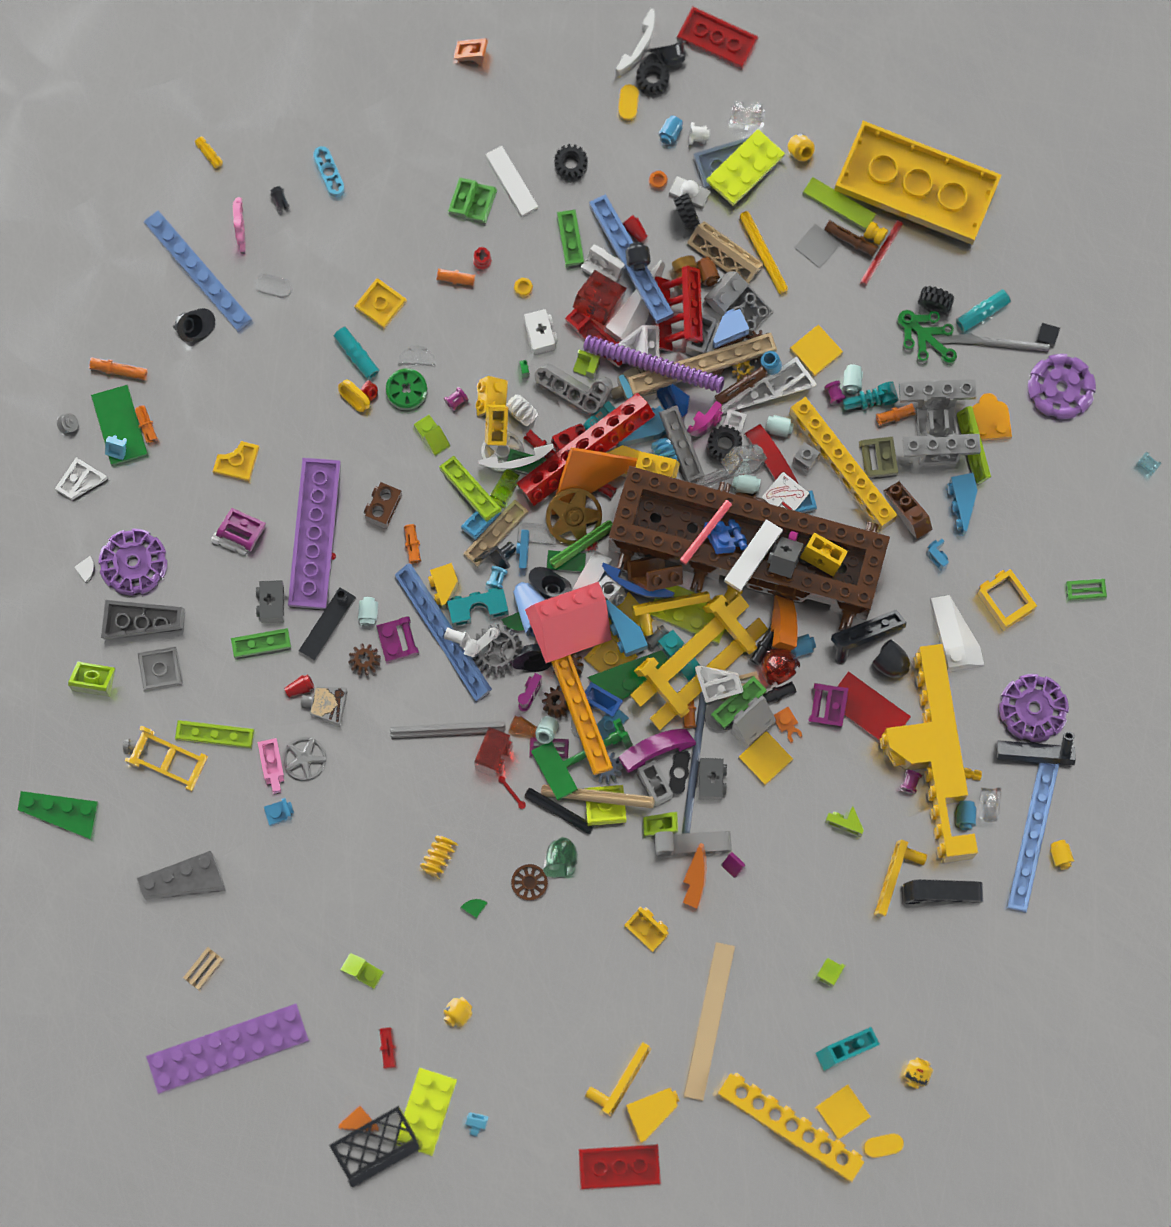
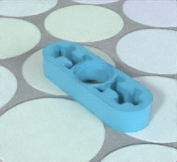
(330, 164)

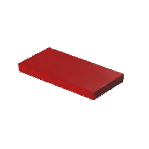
(717, 37)
(870, 709)
(619, 1167)

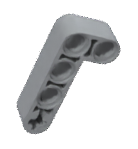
(572, 384)
(684, 844)

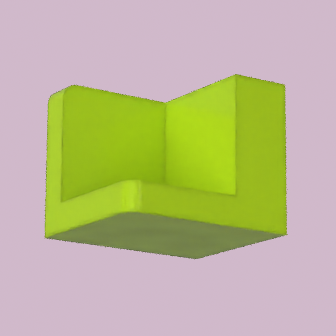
(586, 364)
(830, 972)

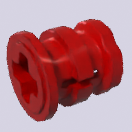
(486, 262)

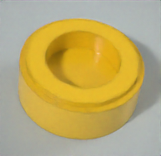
(523, 287)

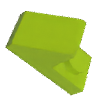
(432, 435)
(660, 823)
(851, 824)
(362, 971)

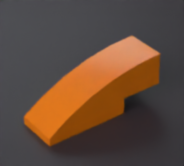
(784, 624)
(696, 878)

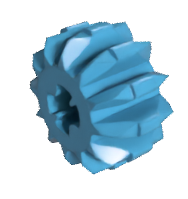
(663, 448)

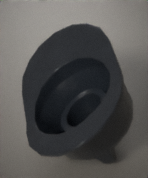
(670, 54)
(194, 324)
(548, 582)
(531, 659)

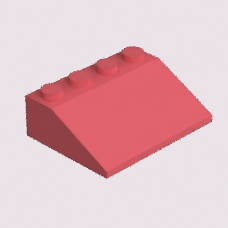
(570, 622)

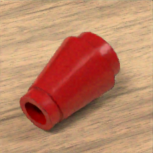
(635, 228)
(300, 686)

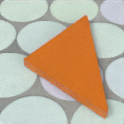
(591, 471)

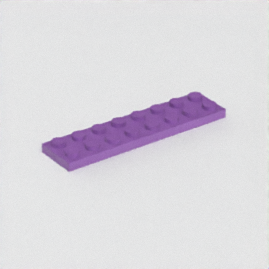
(314, 533)
(227, 1048)

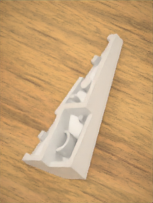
(633, 312)
(789, 380)

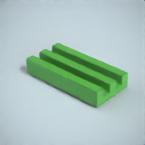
(1070, 591)

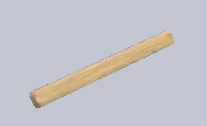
(605, 797)

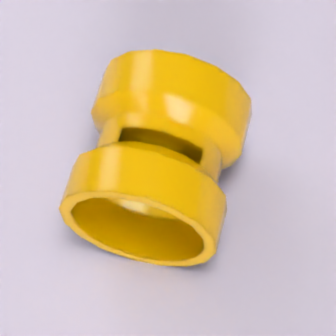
(876, 233)

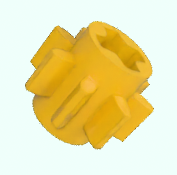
(746, 366)

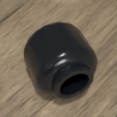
(638, 256)

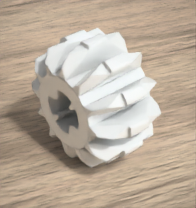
(521, 410)

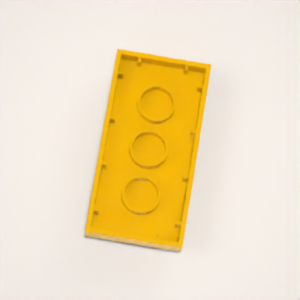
(917, 182)

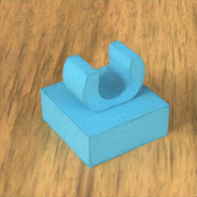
(115, 447)
(476, 1121)

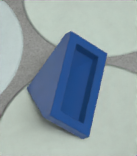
(672, 396)
(602, 701)

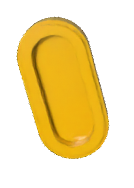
(628, 102)
(353, 395)
(883, 1145)

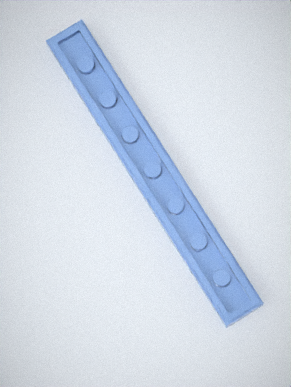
(1032, 837)

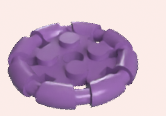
(1067, 377)
(140, 570)
(1026, 716)

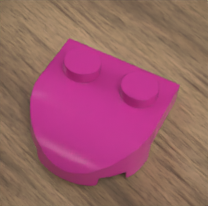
(705, 422)

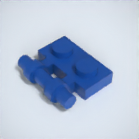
(721, 538)

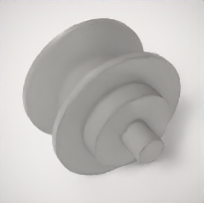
(67, 423)

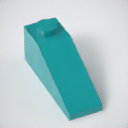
(670, 645)
(847, 1048)

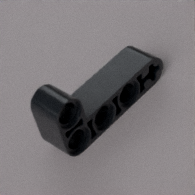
(942, 891)

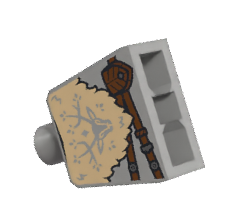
(327, 704)

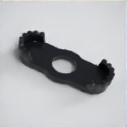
(681, 759)

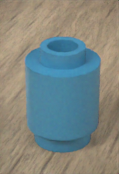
(671, 130)
(771, 362)
(804, 645)
(966, 815)

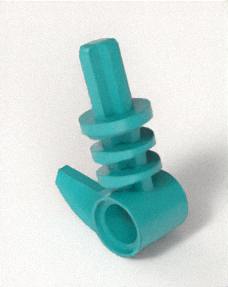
(885, 393)

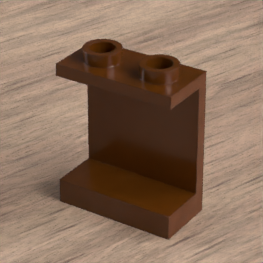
(652, 574)

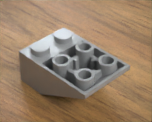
(736, 294)
(753, 722)

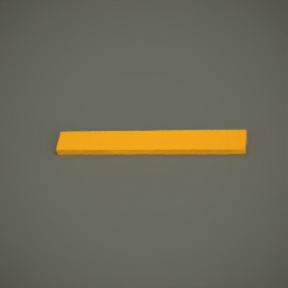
(582, 715)

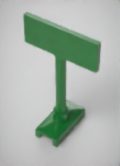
(556, 769)

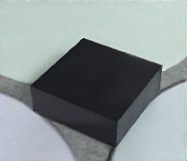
(1048, 334)

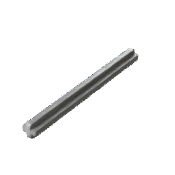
(445, 729)

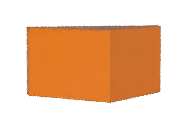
(357, 1119)

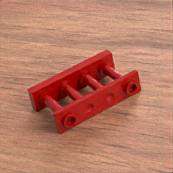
(691, 308)

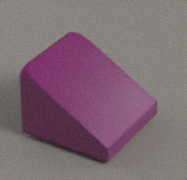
(733, 865)

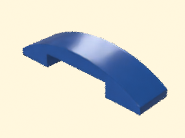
(615, 574)

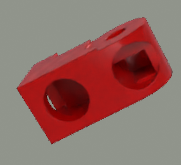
(565, 437)

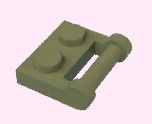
(885, 457)

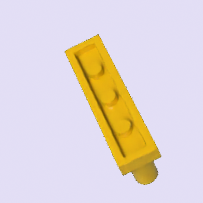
(645, 609)
(900, 852)
(611, 1103)

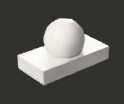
(696, 193)

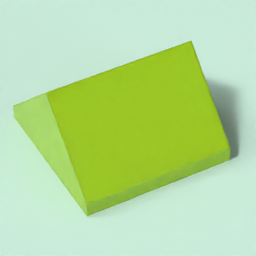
(92, 679)

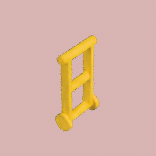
(149, 734)

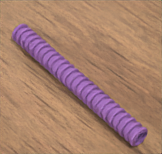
(652, 363)

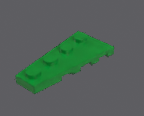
(622, 679)
(64, 812)

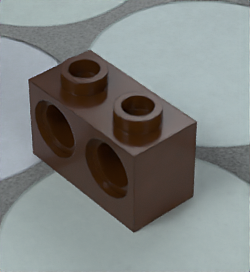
(387, 506)

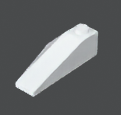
(958, 641)

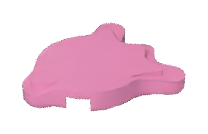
(239, 223)

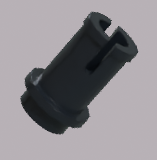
(279, 197)

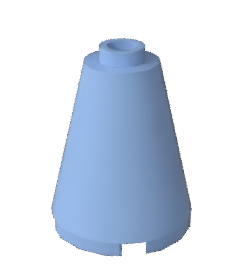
(525, 596)

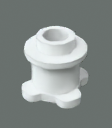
(698, 134)

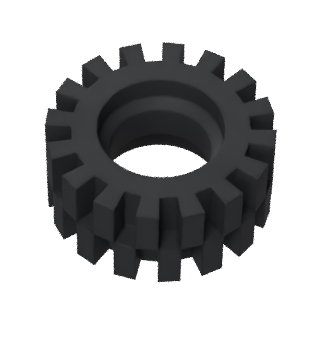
(656, 67)
(574, 172)
(686, 211)
(936, 300)
(720, 433)

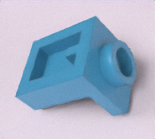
(938, 557)
(279, 812)

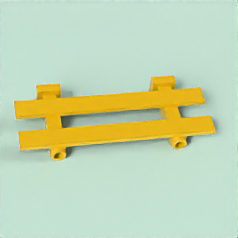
(658, 679)

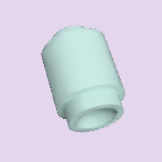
(853, 379)
(779, 425)
(746, 484)
(368, 611)
(546, 729)

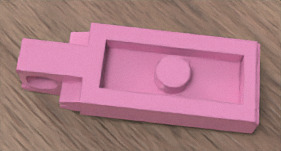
(271, 763)

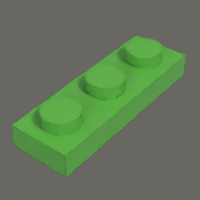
(570, 238)
(261, 643)
(725, 713)

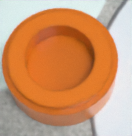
(658, 180)

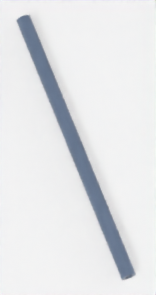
(694, 765)

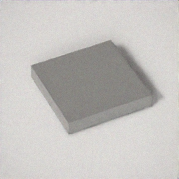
(159, 669)

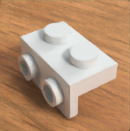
(603, 262)

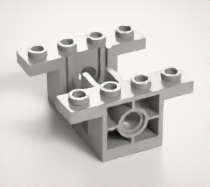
(936, 405)

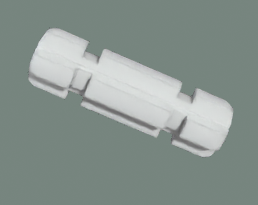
(228, 544)

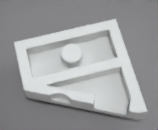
(79, 479)
(718, 683)

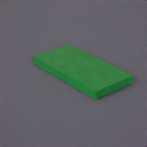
(118, 418)

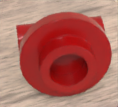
(370, 390)

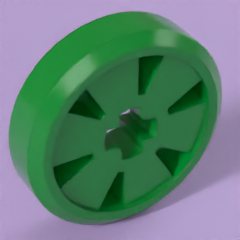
(402, 378)

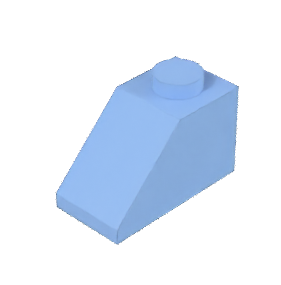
(730, 328)

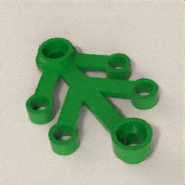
(925, 334)

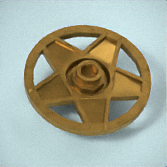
(573, 515)

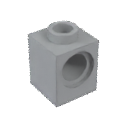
(806, 457)
(610, 586)

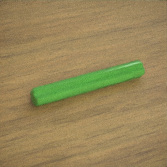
(581, 544)

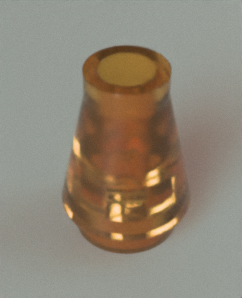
(522, 726)

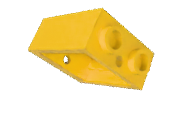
(1006, 622)

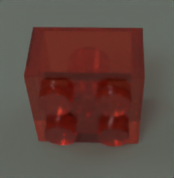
(599, 297)
(492, 752)

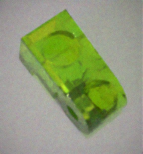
(505, 488)

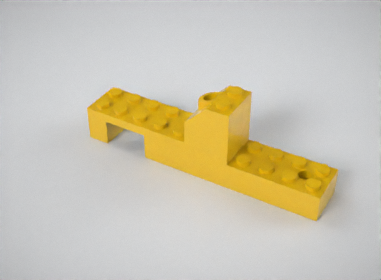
(937, 749)

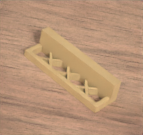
(725, 246)

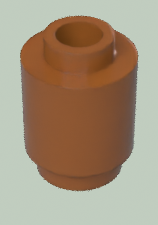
(708, 271)

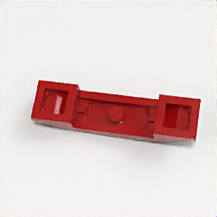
(585, 326)
(775, 460)

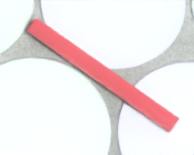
(705, 532)

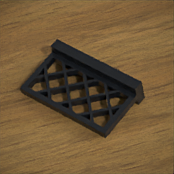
(383, 1162)

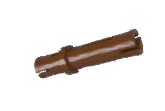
(857, 241)
(759, 374)

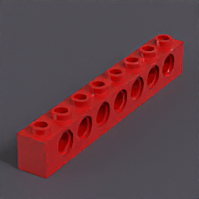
(598, 438)

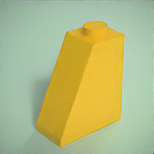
(651, 1112)

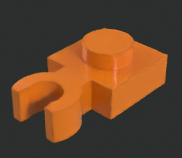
(785, 722)

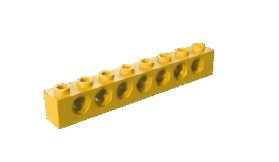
(842, 463)
(829, 1160)

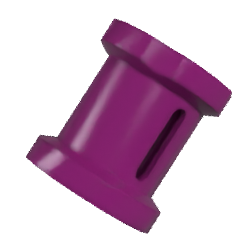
(835, 392)
(453, 404)
(911, 781)

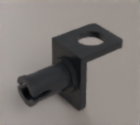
(498, 555)

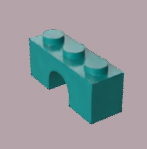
(493, 601)

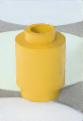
(1061, 854)

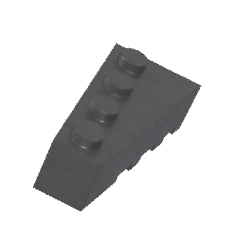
(133, 619)
(186, 877)

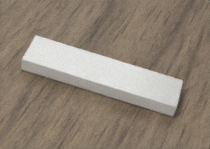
(511, 181)
(753, 555)

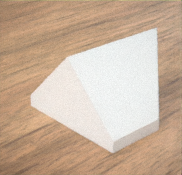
(643, 339)

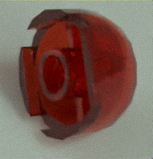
(779, 666)

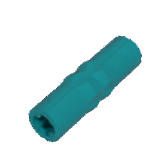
(983, 310)
(356, 353)

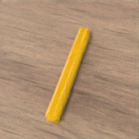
(763, 252)

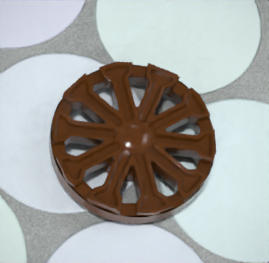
(529, 882)

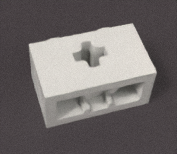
(540, 342)

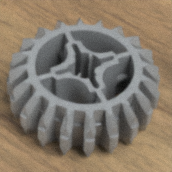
(504, 645)

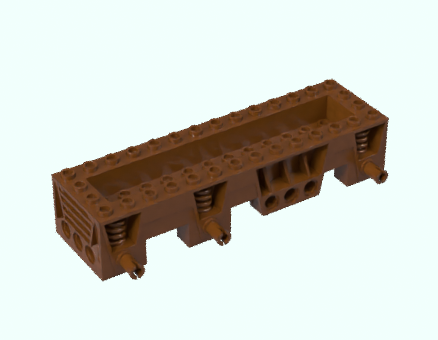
(688, 503)

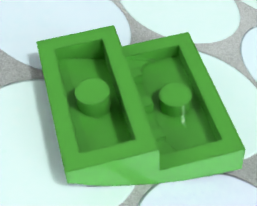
(472, 200)

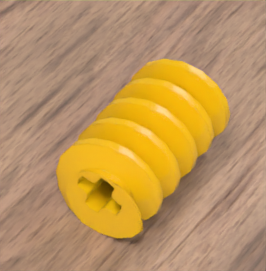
(438, 856)

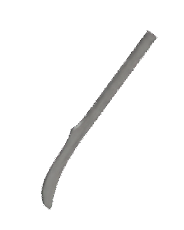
(972, 339)

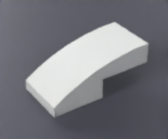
(733, 419)

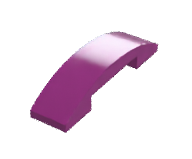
(654, 746)

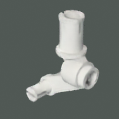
(470, 645)

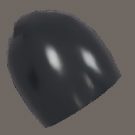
(892, 660)

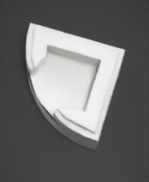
(85, 569)

